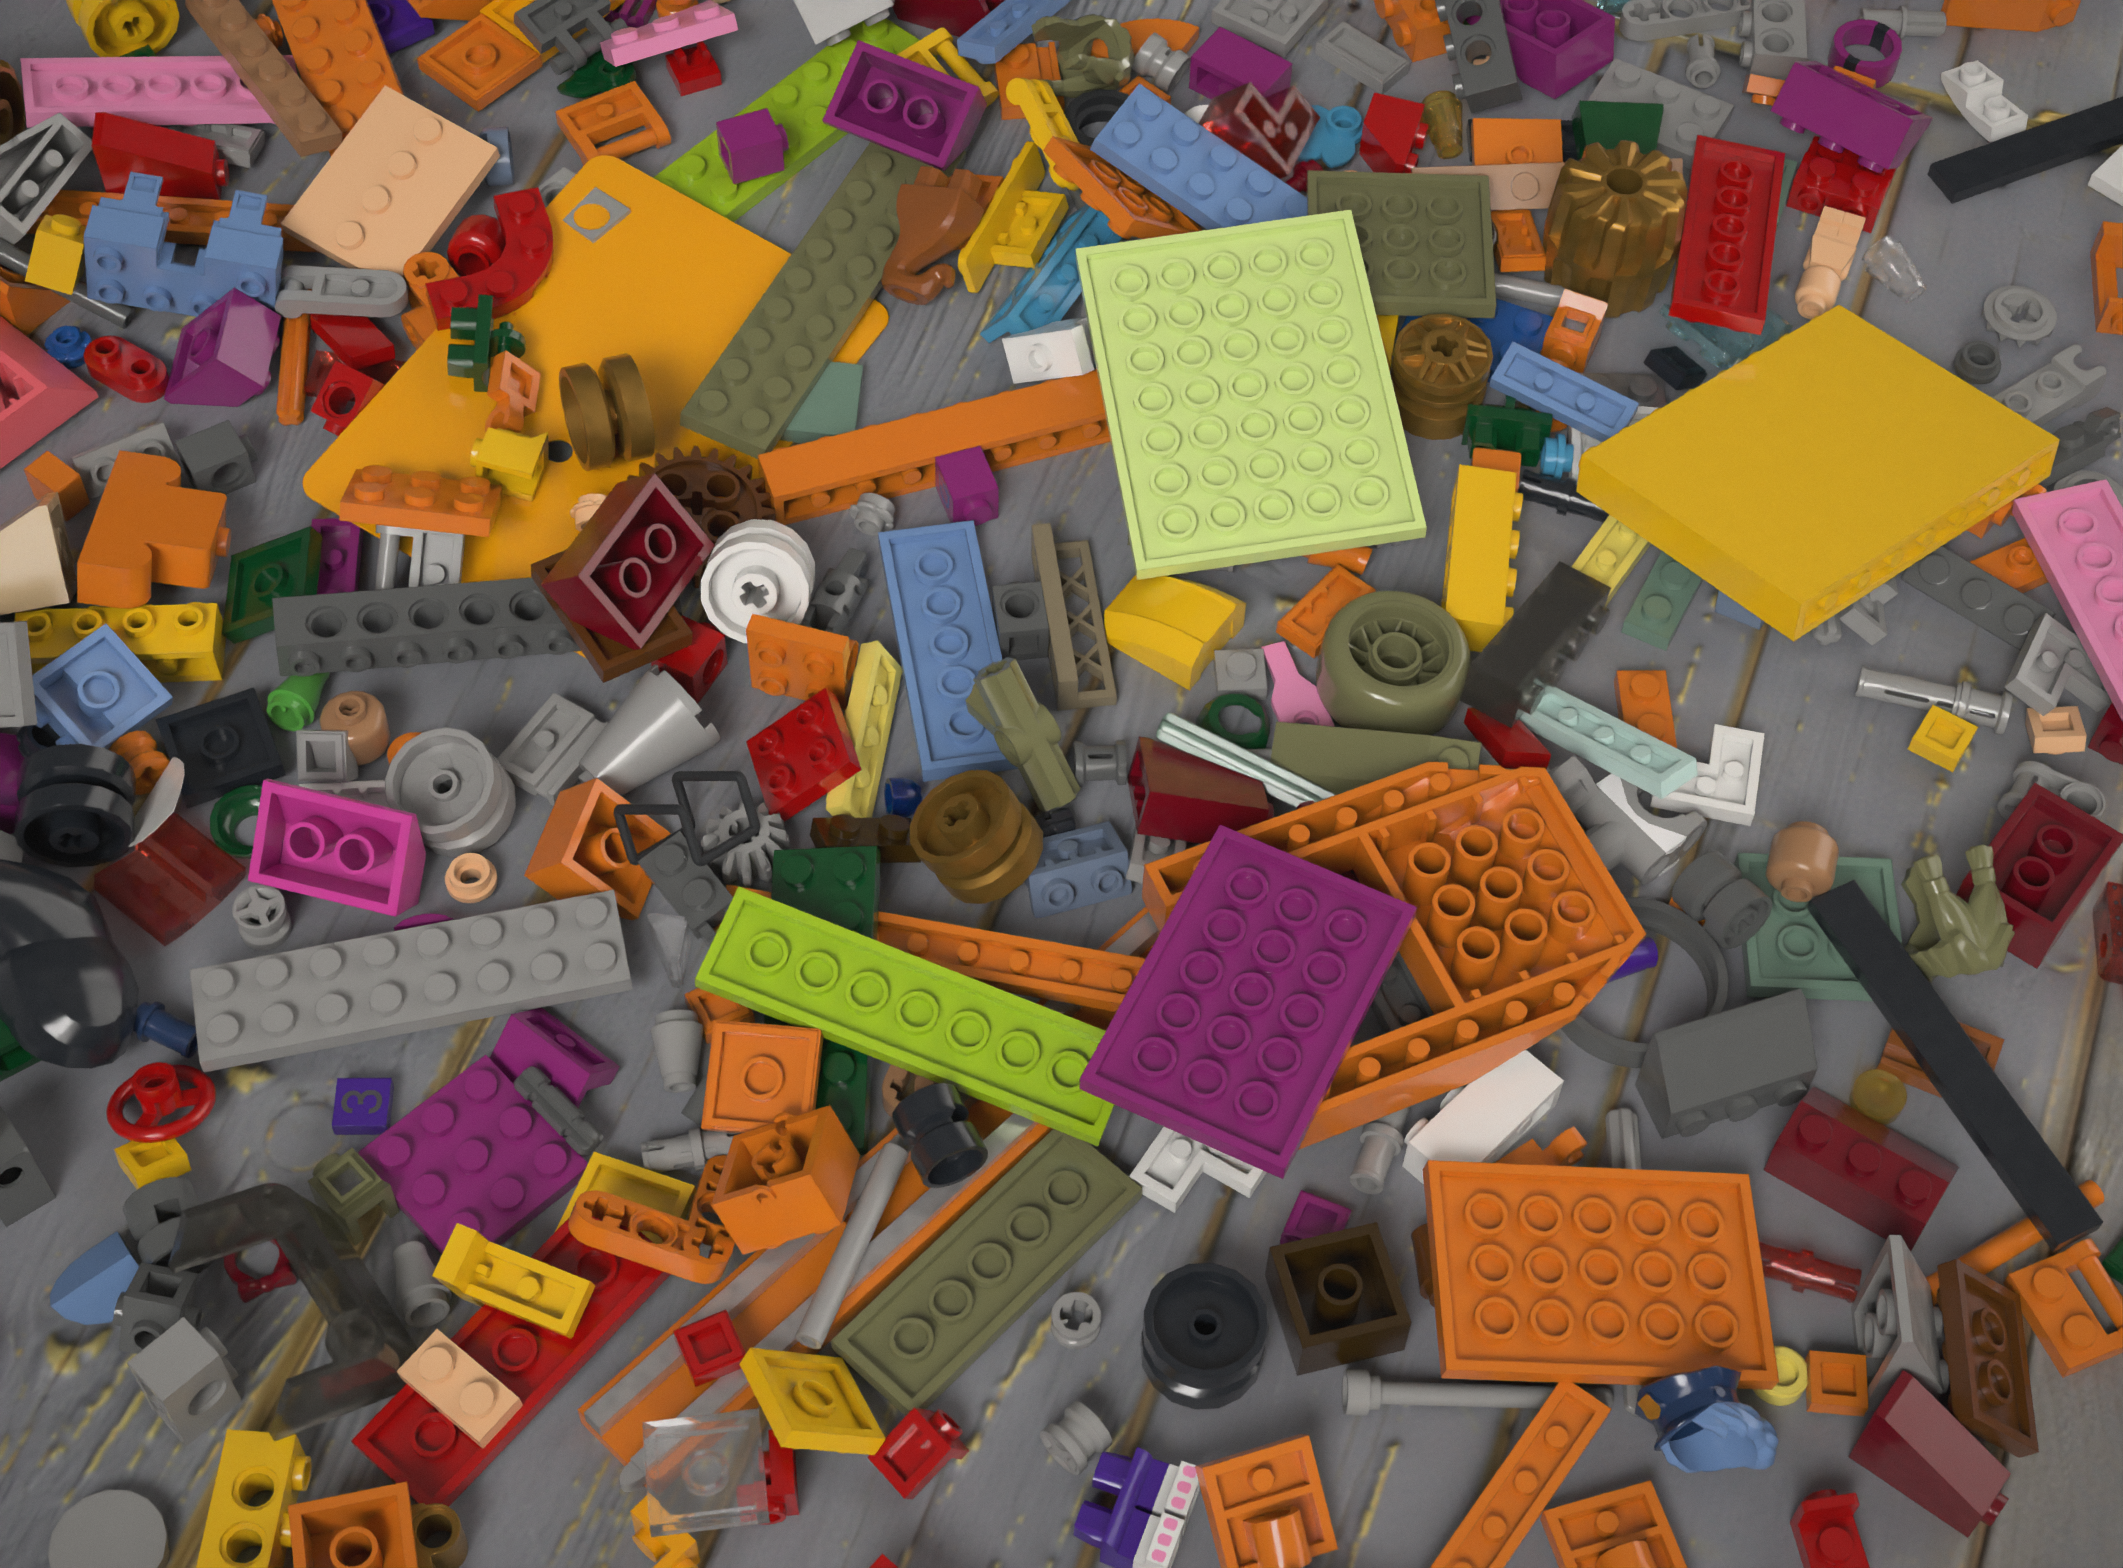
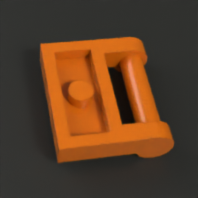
(610, 116)
(2061, 1313)

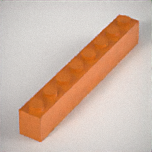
(901, 453)

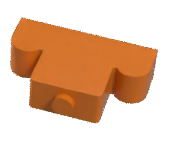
(149, 534)

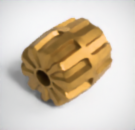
(1615, 226)

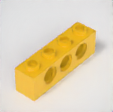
(247, 1466)

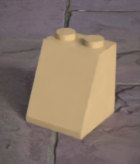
(36, 558)

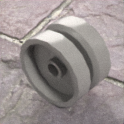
(454, 790)

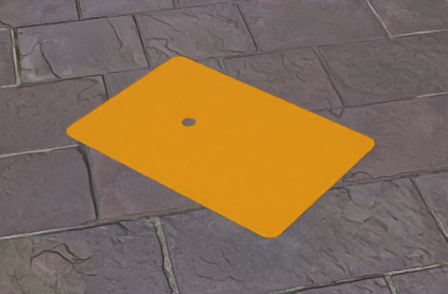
(656, 286)

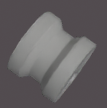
(263, 905)
(1076, 1438)

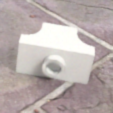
(1050, 351)

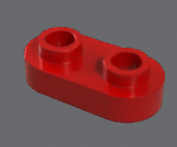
(119, 366)

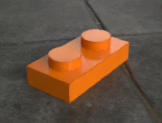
(1645, 702)

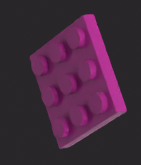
(474, 1159)

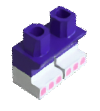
(1148, 1514)

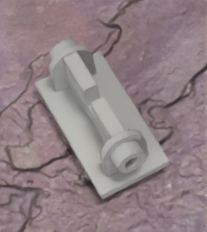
(98, 462)

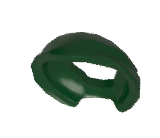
(1209, 720)
(229, 813)

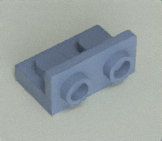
(1078, 870)

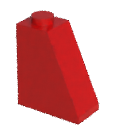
(185, 161)

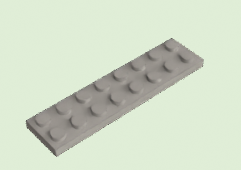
(408, 980)

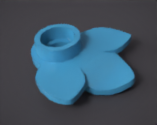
(1334, 136)

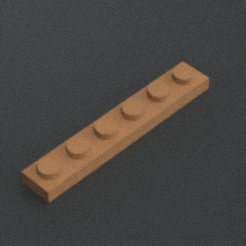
(267, 75)
(1516, 184)

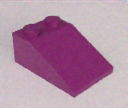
(1556, 41)

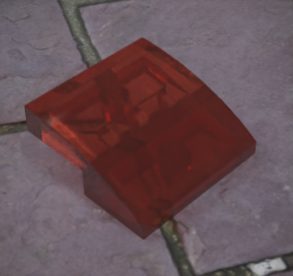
(170, 880)

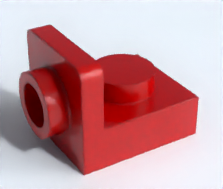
(918, 1450)
(780, 1481)
(1828, 1532)

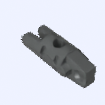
(838, 594)

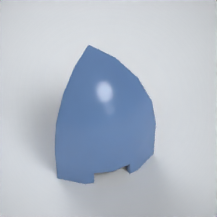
(94, 1282)

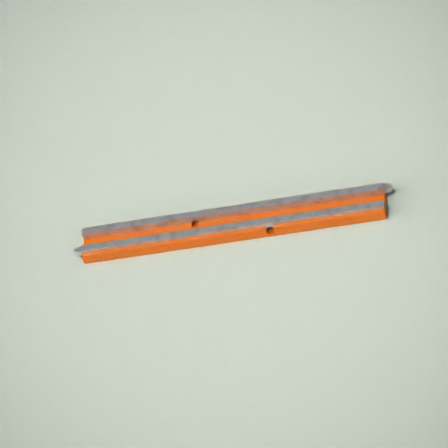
(776, 1285)

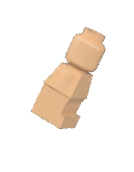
(1827, 261)

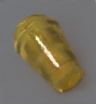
(1445, 118)

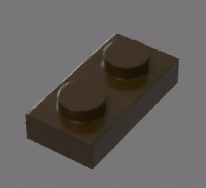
(888, 833)

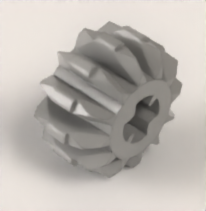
(754, 856)

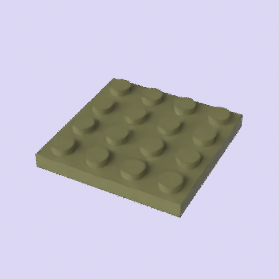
(1419, 238)

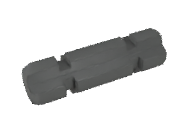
(558, 1111)

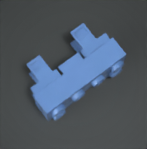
(135, 266)

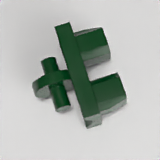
(478, 325)
(1507, 429)

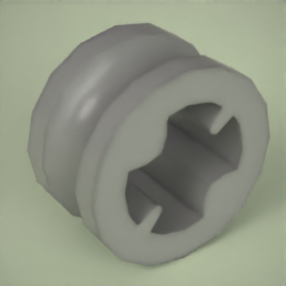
(1087, 1332)

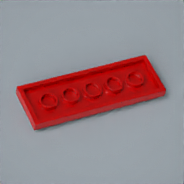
(1728, 235)
(435, 1457)

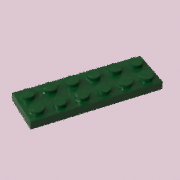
(843, 890)

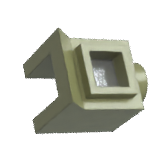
(349, 1189)

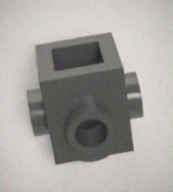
(154, 1304)

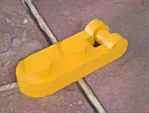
(1043, 116)

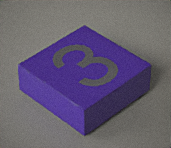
(362, 1106)

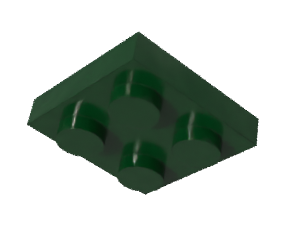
(269, 571)

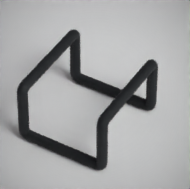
(686, 817)

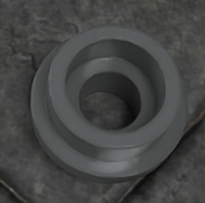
(1978, 362)

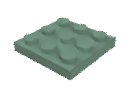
(1792, 947)

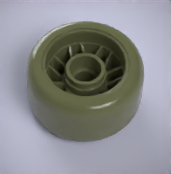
(1392, 664)

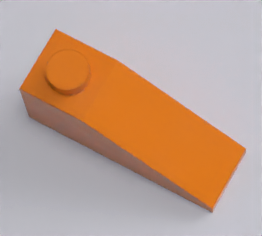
(2010, 14)

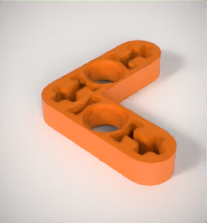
(680, 1237)

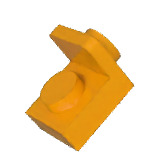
(675, 1549)

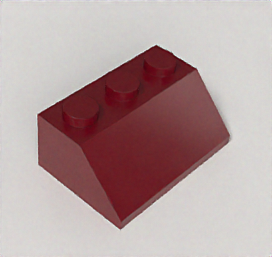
(629, 562)
(1860, 1167)

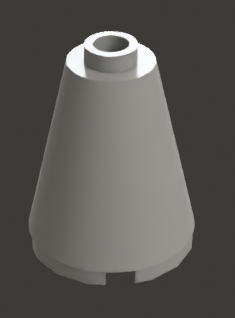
(648, 735)

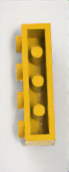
(1479, 552)
(169, 640)

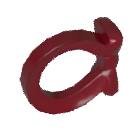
(251, 1288)

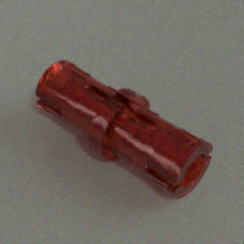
(1808, 1272)

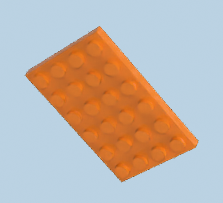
(1595, 1274)

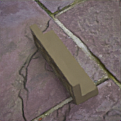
(1064, 661)

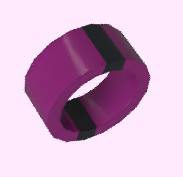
(1871, 34)

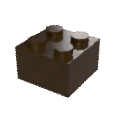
(1337, 1298)

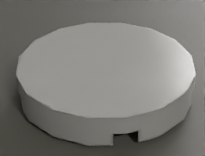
(110, 1532)

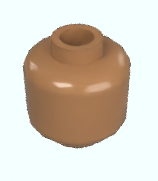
(363, 719)
(1802, 861)

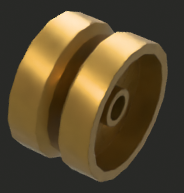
(606, 412)
(976, 837)

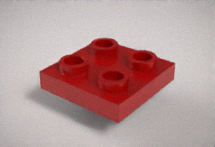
(803, 755)

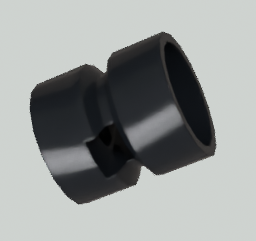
(943, 1139)

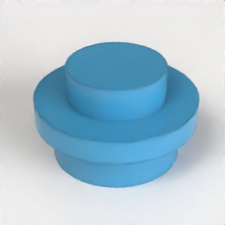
(1556, 456)

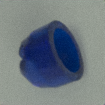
(901, 796)

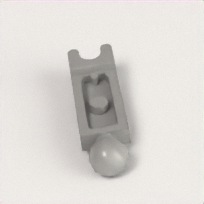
(2053, 388)

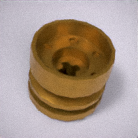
(1437, 372)

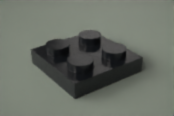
(221, 746)

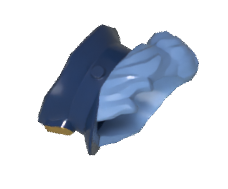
(1705, 1423)

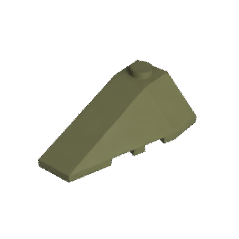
(1354, 757)

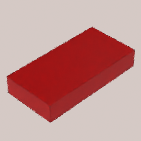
(353, 339)
(1508, 746)

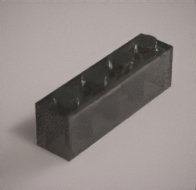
(1536, 644)

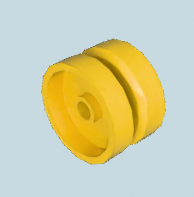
(125, 25)

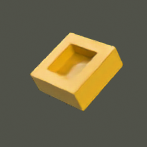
(1942, 738)
(152, 1161)

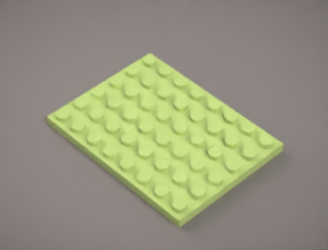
(1247, 395)

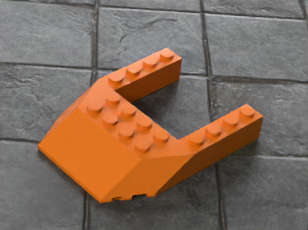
(1505, 933)

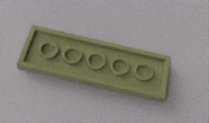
(986, 1271)

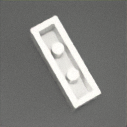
(1485, 1116)

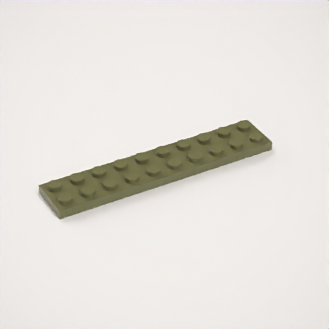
(806, 309)

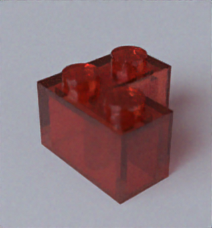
(1263, 128)

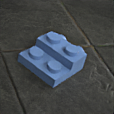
(97, 692)

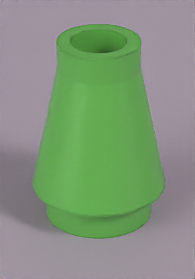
(296, 701)

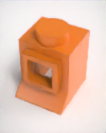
(1574, 330)

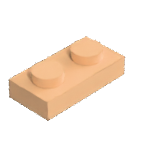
(460, 1388)

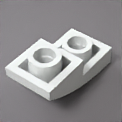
(1980, 100)

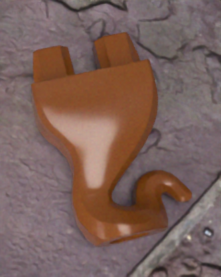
(932, 225)

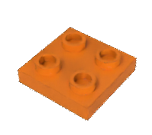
(799, 659)
(1267, 1506)
(1613, 1531)

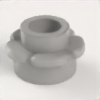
(872, 514)

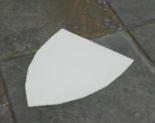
(160, 802)

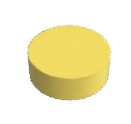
(1792, 1378)

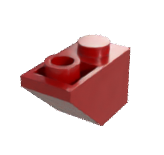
(1392, 134)

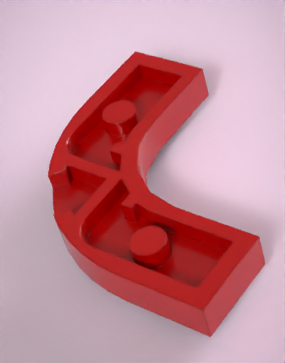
(518, 270)

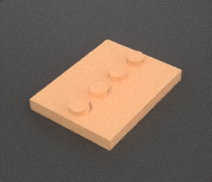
(390, 186)

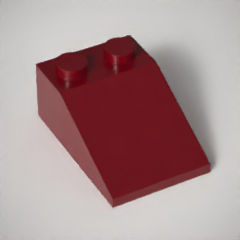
(2046, 868)

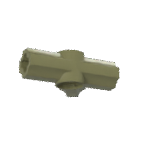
(1023, 732)

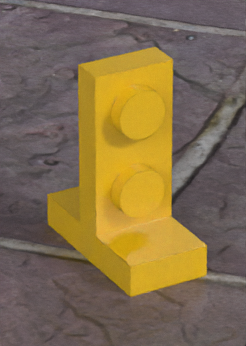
(512, 1282)

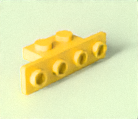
(1015, 223)

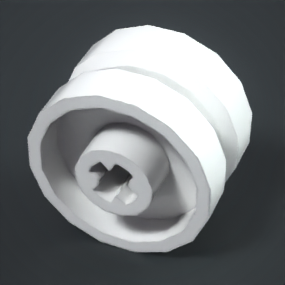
(757, 571)

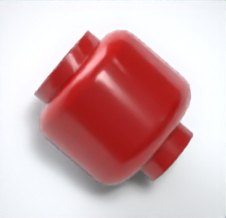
(475, 244)

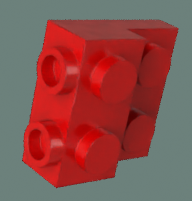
(1838, 183)

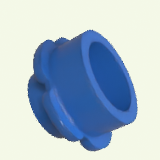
(68, 346)

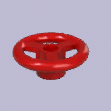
(160, 1095)

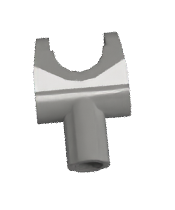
(1633, 836)

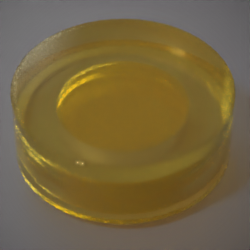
(1878, 1095)

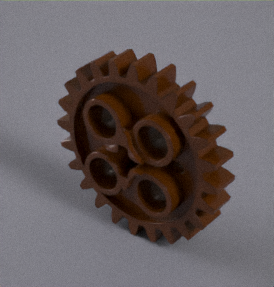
(699, 480)

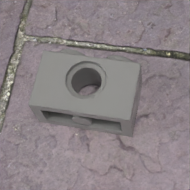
(186, 1379)

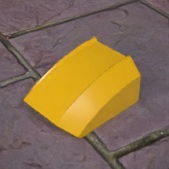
(1172, 625)

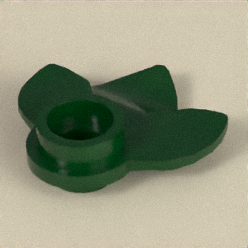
(596, 77)

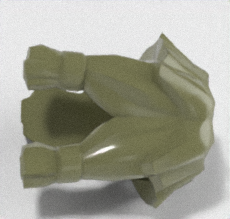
(1077, 66)
(1949, 932)

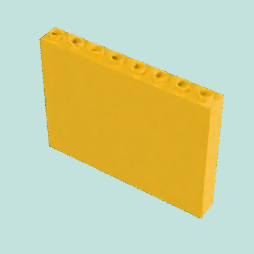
(1816, 469)

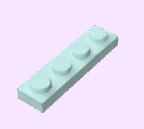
(1610, 743)

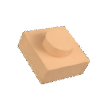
(2056, 731)

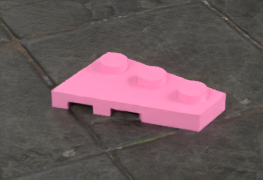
(669, 33)

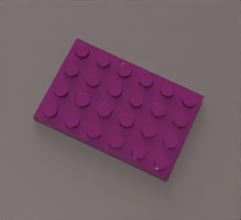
(1249, 1001)

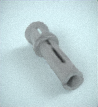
(1962, 700)

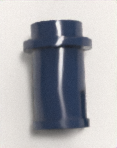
(165, 1029)

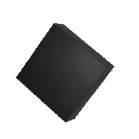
(1675, 367)

